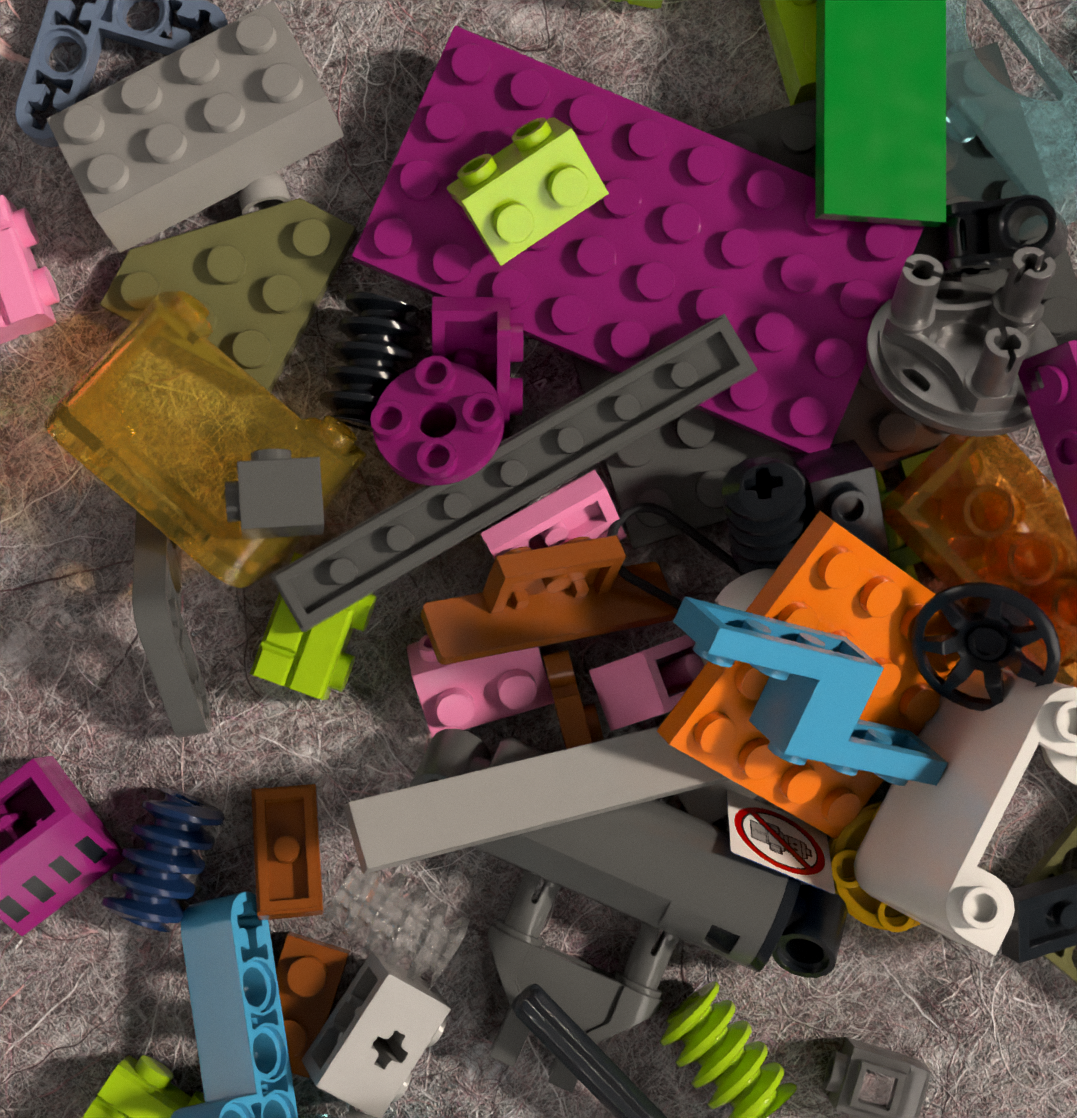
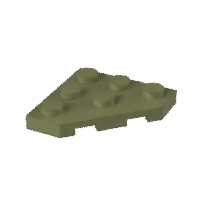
(251, 273)

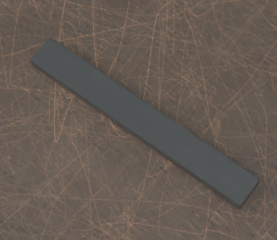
(516, 474)

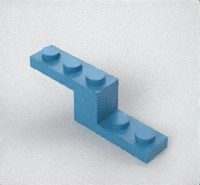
(811, 693)

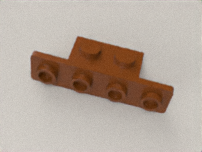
(546, 600)

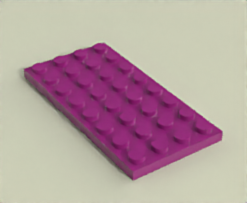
(671, 247)

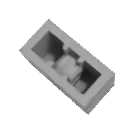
(376, 1036)

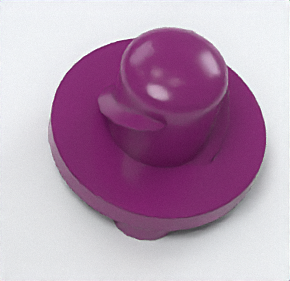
(438, 422)

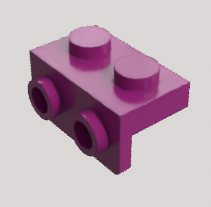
(481, 337)

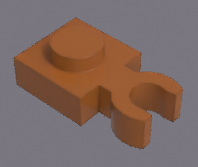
(577, 722)

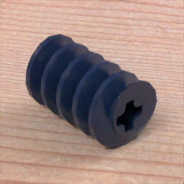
(164, 860)

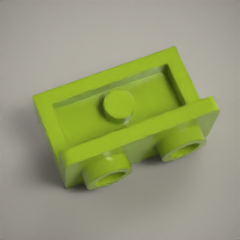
(527, 187)

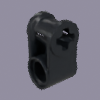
(986, 233)

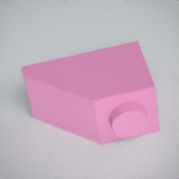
(646, 682)

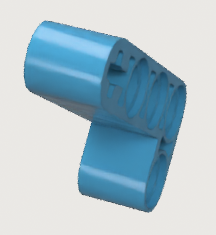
(236, 1012)

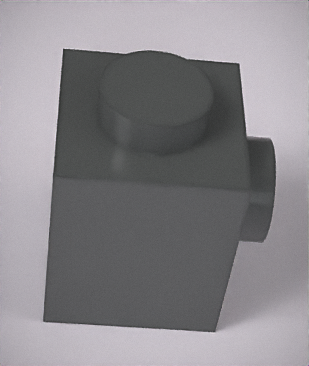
(276, 495)

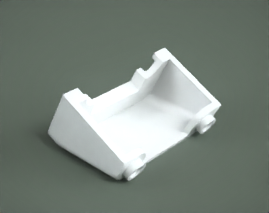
(931, 837)

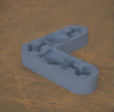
(102, 21)

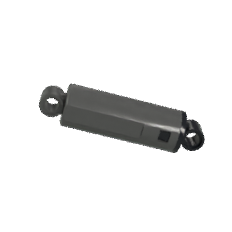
(662, 871)

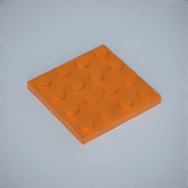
(837, 588)

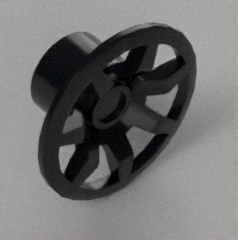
(987, 639)

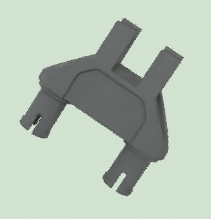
(589, 995)

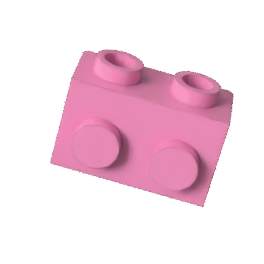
(477, 689)

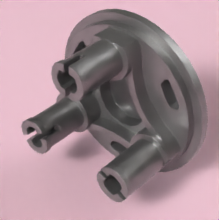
(957, 347)

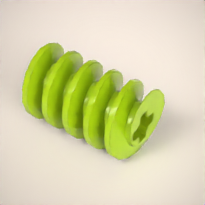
(725, 1057)

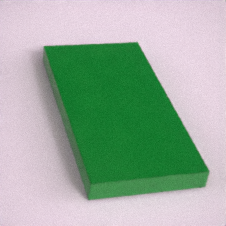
(881, 111)

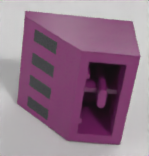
(47, 844)

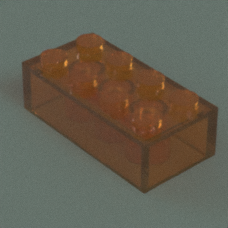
(996, 519)

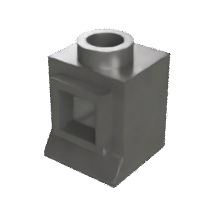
(875, 1082)

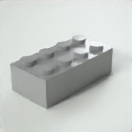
(195, 127)

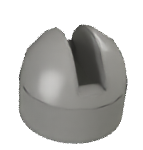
(265, 188)

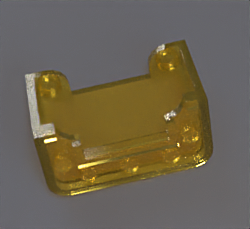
(169, 422)

